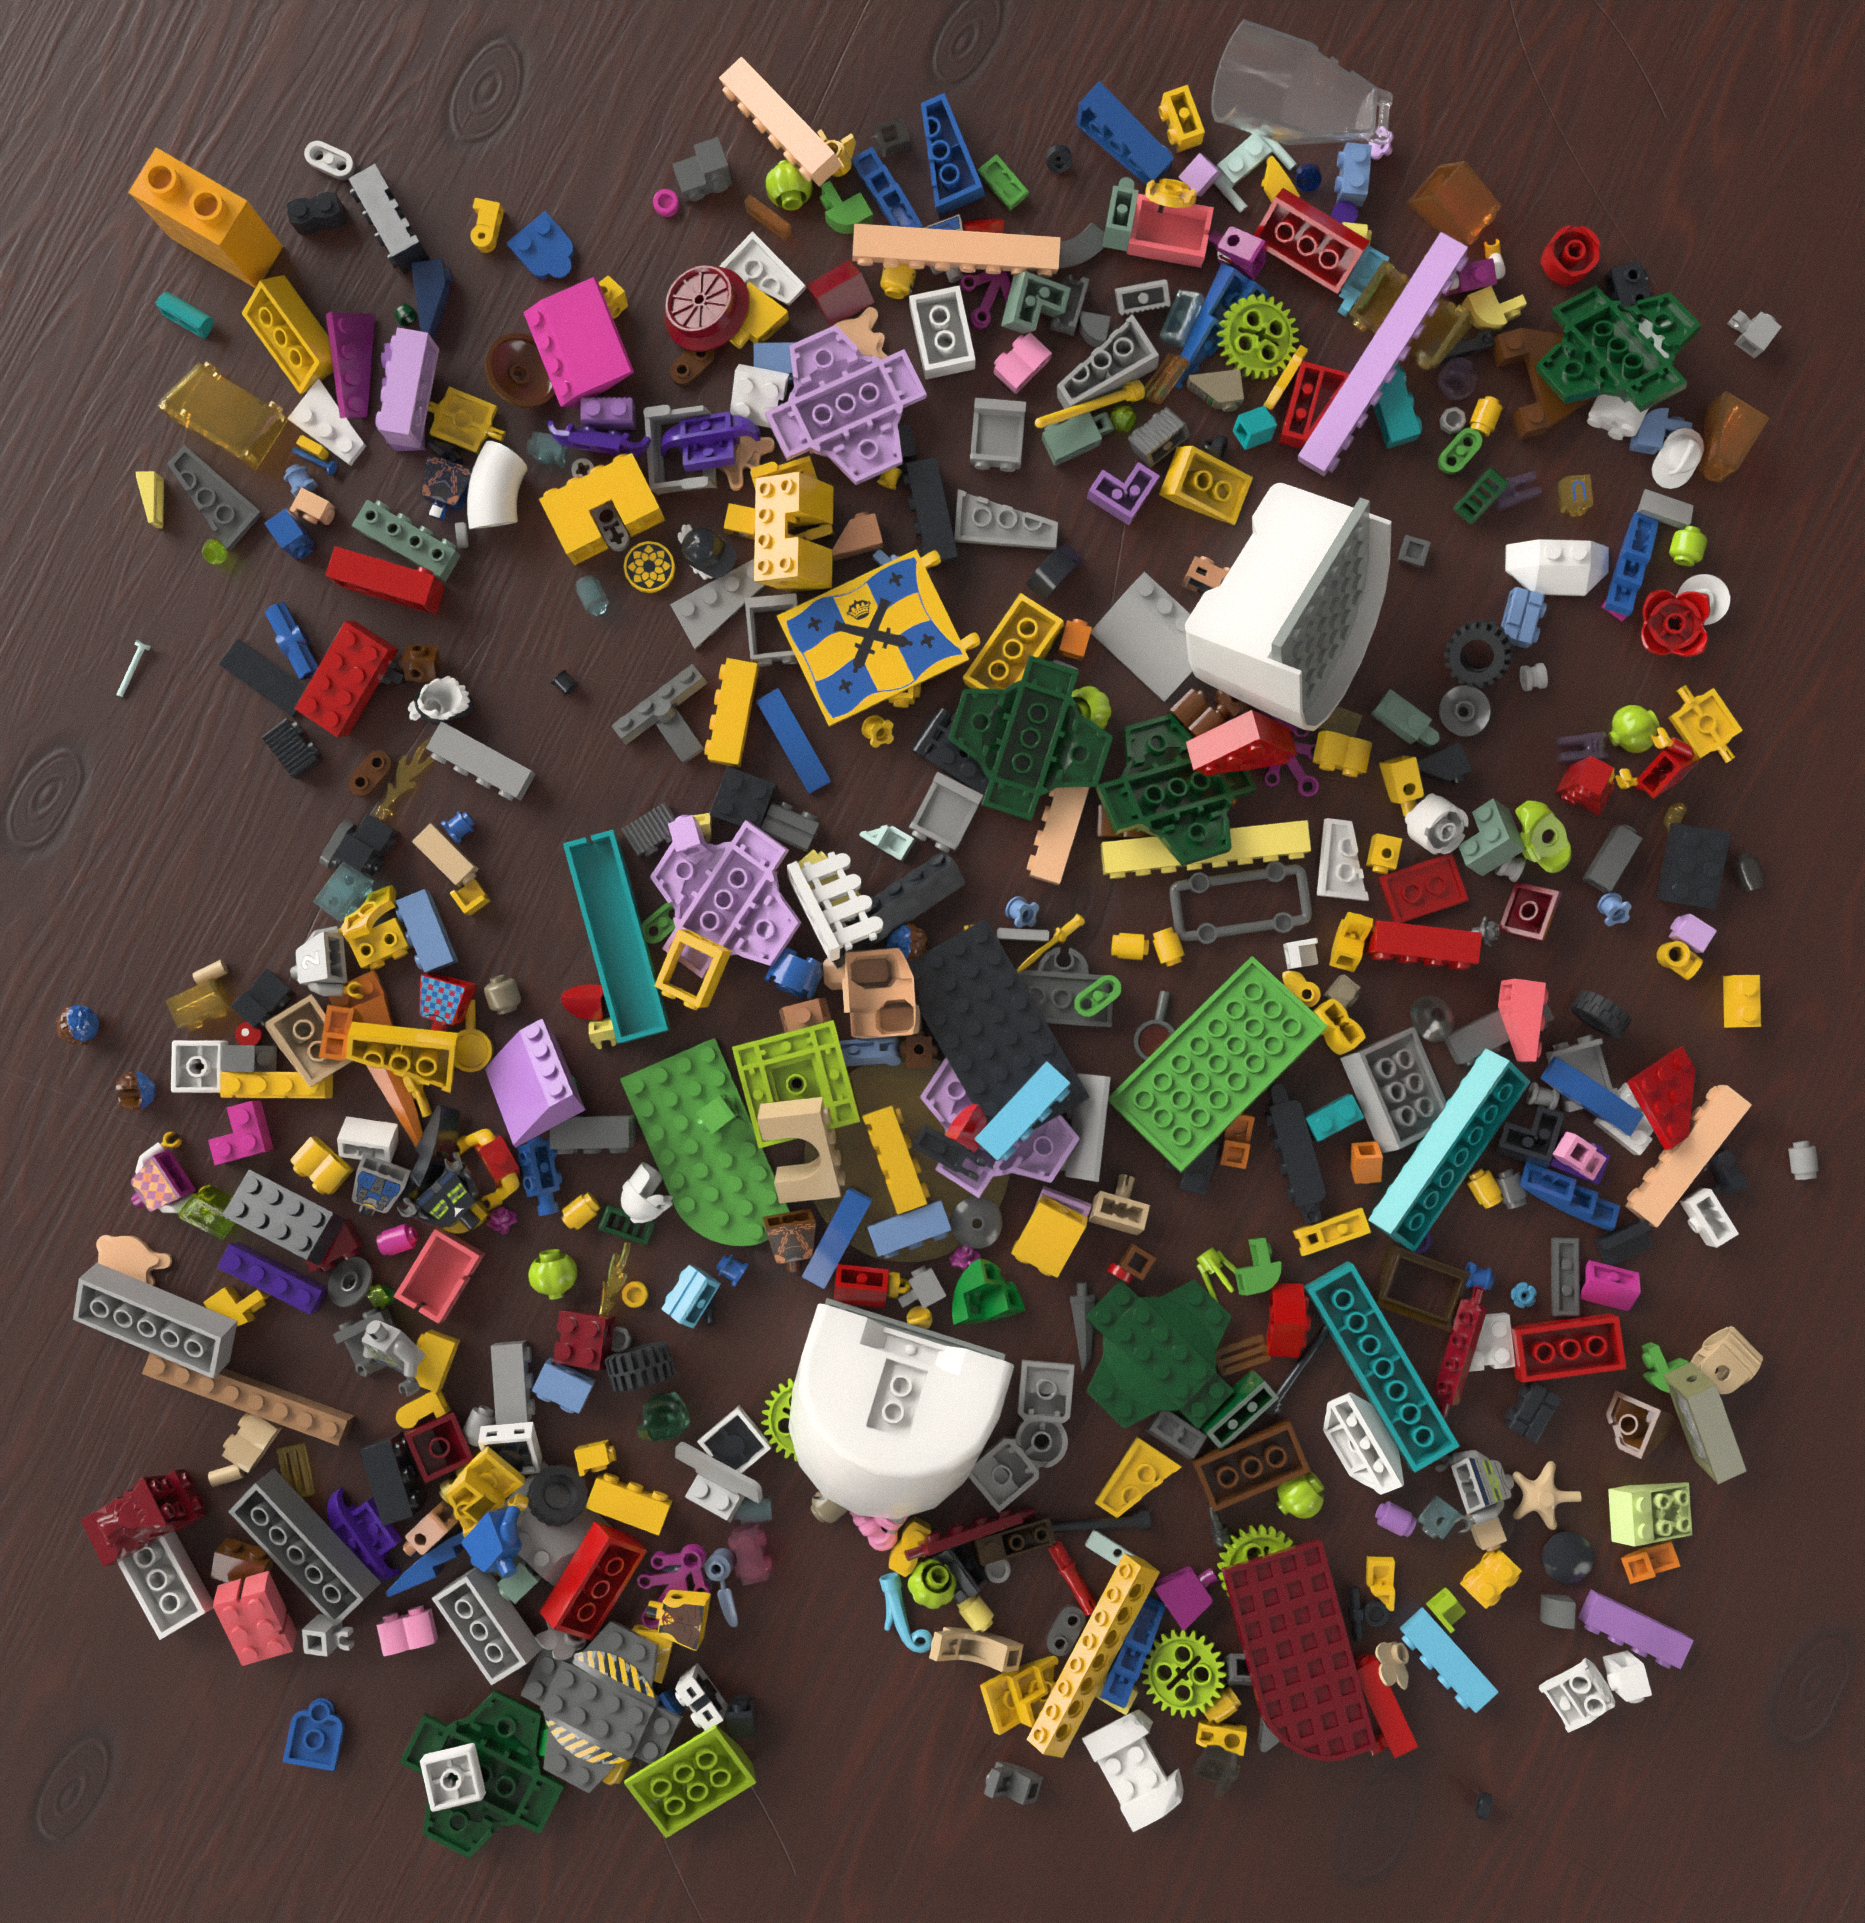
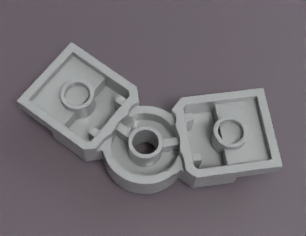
(1015, 1460)

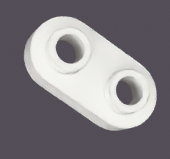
(331, 160)

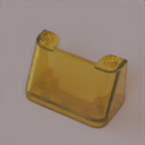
(1441, 330)
(224, 414)

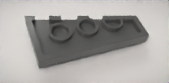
(222, 505)

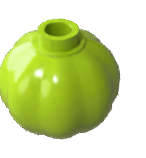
(787, 186)
(1093, 705)
(1633, 728)
(552, 1273)
(1301, 1496)
(929, 1584)

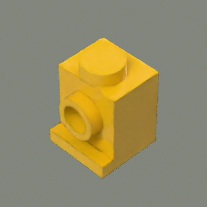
(594, 1456)

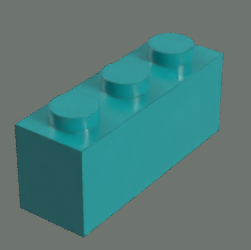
(1396, 412)

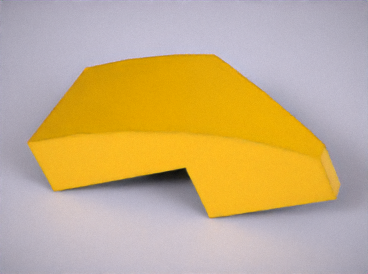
(1276, 179)
(1381, 1578)

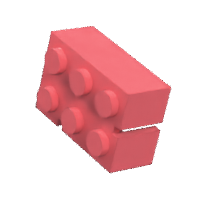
(1172, 234)
(439, 1274)
(255, 1618)

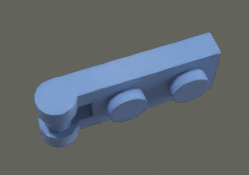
(868, 1052)

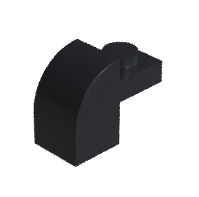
(1054, 571)

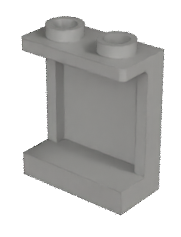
(997, 434)
(945, 813)
(1586, 1058)

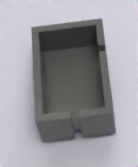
(594, 1134)

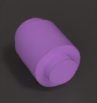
(1395, 1519)

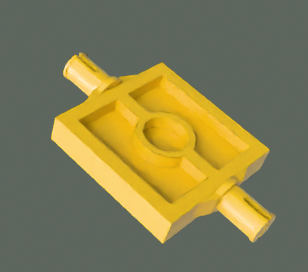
(464, 420)
(1705, 723)

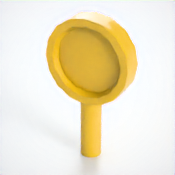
(473, 1046)

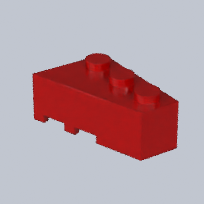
(1309, 400)
(1587, 784)

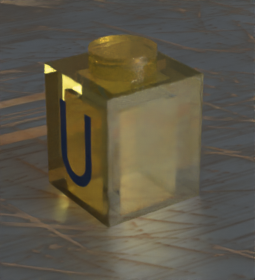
(1575, 494)

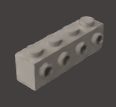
(480, 761)

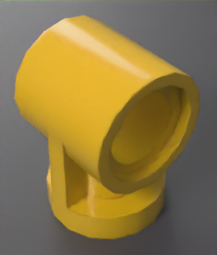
(1686, 963)

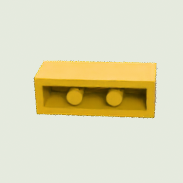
(629, 1503)

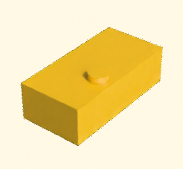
(1022, 632)

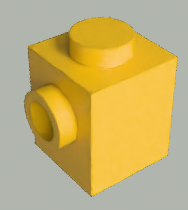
(1383, 853)

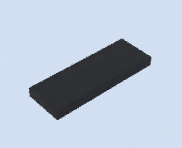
(263, 676)

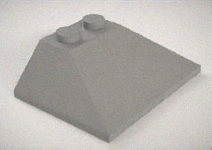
(551, 1547)

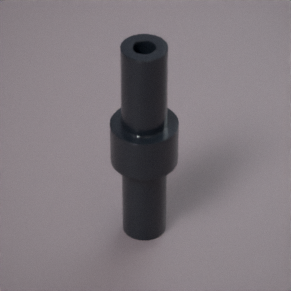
(1356, 1613)

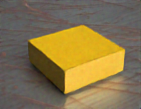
(313, 448)

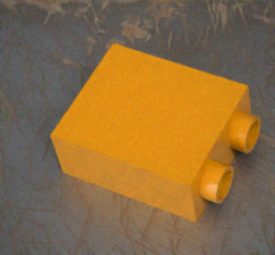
(206, 217)

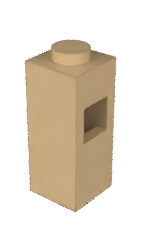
(446, 856)

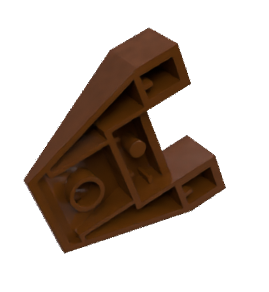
(1531, 347)

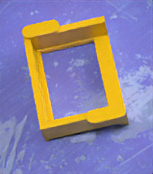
(800, 465)

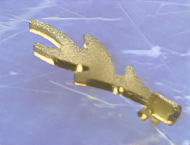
(403, 775)
(615, 1279)

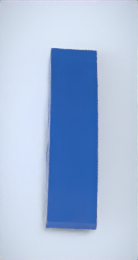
(885, 190)
(1631, 564)
(793, 740)
(1591, 1096)
(1568, 1197)
(837, 1237)
(428, 1565)
(1132, 1654)

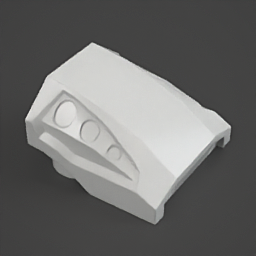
(1579, 1694)

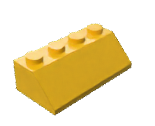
(289, 332)

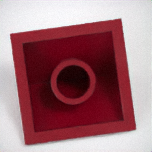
(840, 293)
(1529, 912)

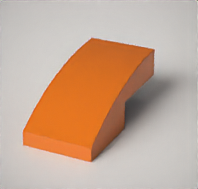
(335, 1032)
(1237, 1142)
(1650, 1560)

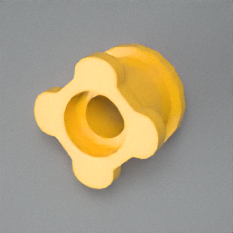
(877, 730)

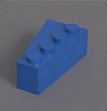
(1122, 135)
(951, 167)

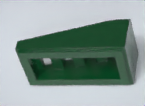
(1467, 513)
(604, 1217)

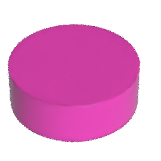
(666, 203)

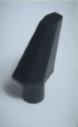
(446, 450)
(709, 1312)

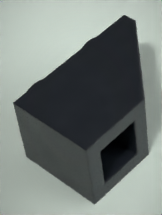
(742, 1716)

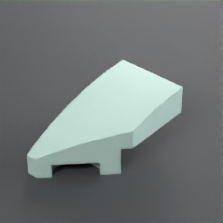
(890, 841)

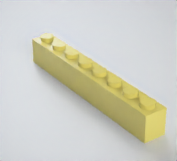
(1247, 844)

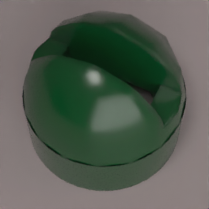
(405, 314)

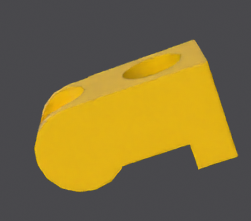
(488, 224)
(415, 1410)
(1228, 1736)

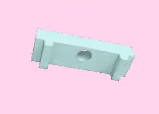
(1105, 1547)

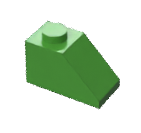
(716, 1114)

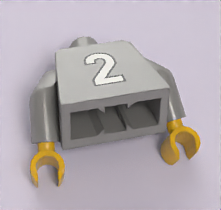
(323, 964)

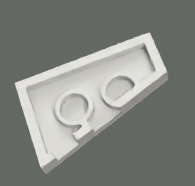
(763, 269)
(320, 419)
(1339, 863)

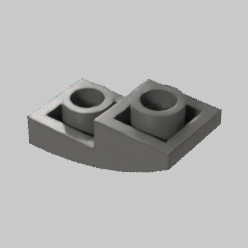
(680, 737)

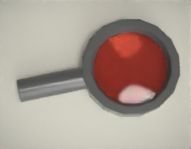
(1154, 1032)

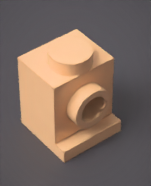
(312, 508)

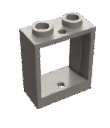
(766, 604)

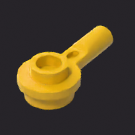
(416, 1089)

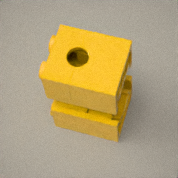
(572, 505)
(780, 557)

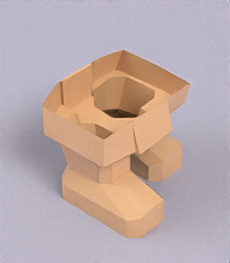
(876, 993)

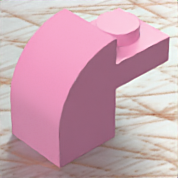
(1579, 1155)

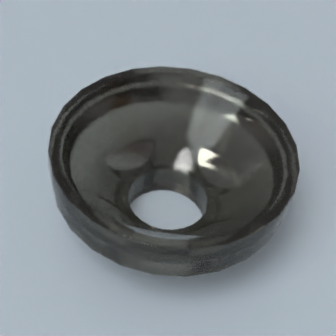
(1426, 1021)

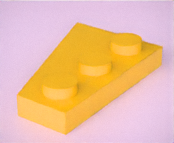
(1134, 1477)

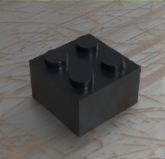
(742, 798)

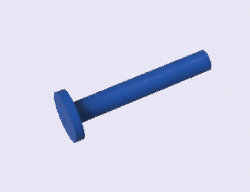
(331, 467)

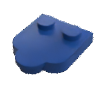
(543, 248)
(315, 1736)

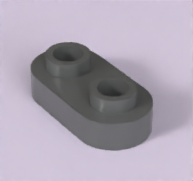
(327, 858)
(1064, 1630)

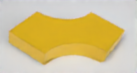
(1286, 377)
(374, 907)

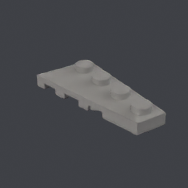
(996, 524)
(713, 604)

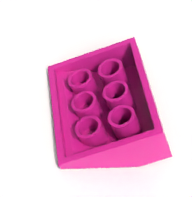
(578, 342)

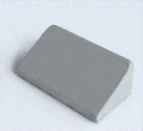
(1665, 509)

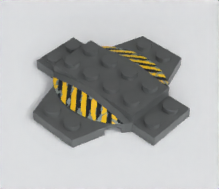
(601, 1706)

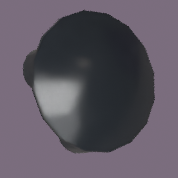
(1567, 1557)

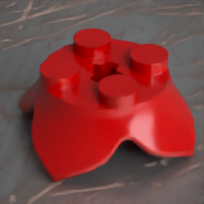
(1691, 612)

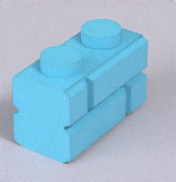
(690, 1296)

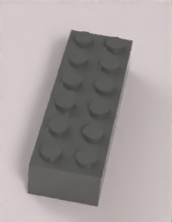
(304, 1547)

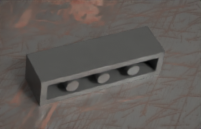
(1486, 1032)

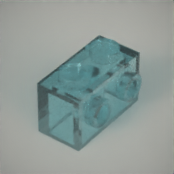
(344, 891)

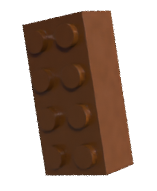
(1250, 1464)

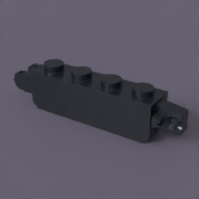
(1296, 1153)

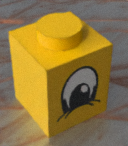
(740, 521)

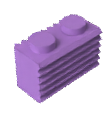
(608, 413)

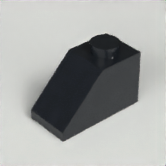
(1446, 765)

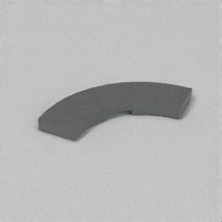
(1080, 247)

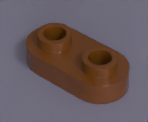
(695, 367)
(373, 775)

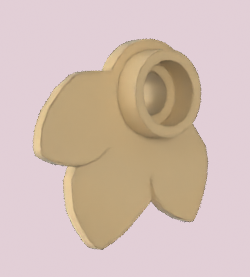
(1393, 1660)

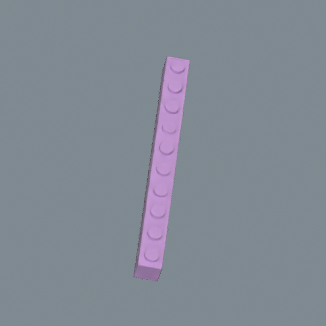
(1383, 354)

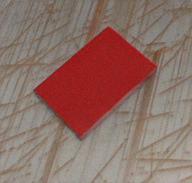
(1423, 888)

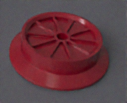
(706, 307)

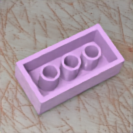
(407, 387)

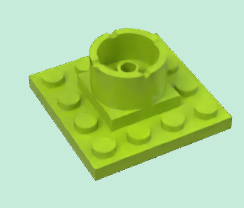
(806, 1054)

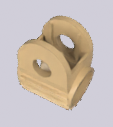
(1732, 1355)

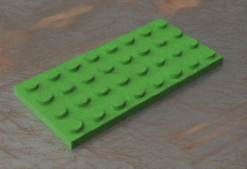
(1216, 1064)

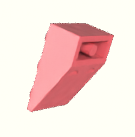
(1521, 1012)

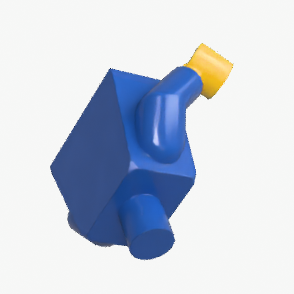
(496, 1539)

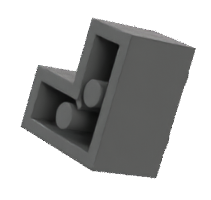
(704, 172)

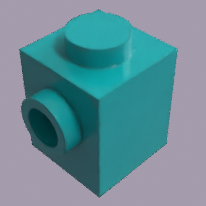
(1254, 427)

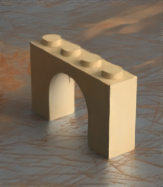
(808, 1121)

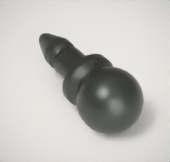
(1219, 1531)

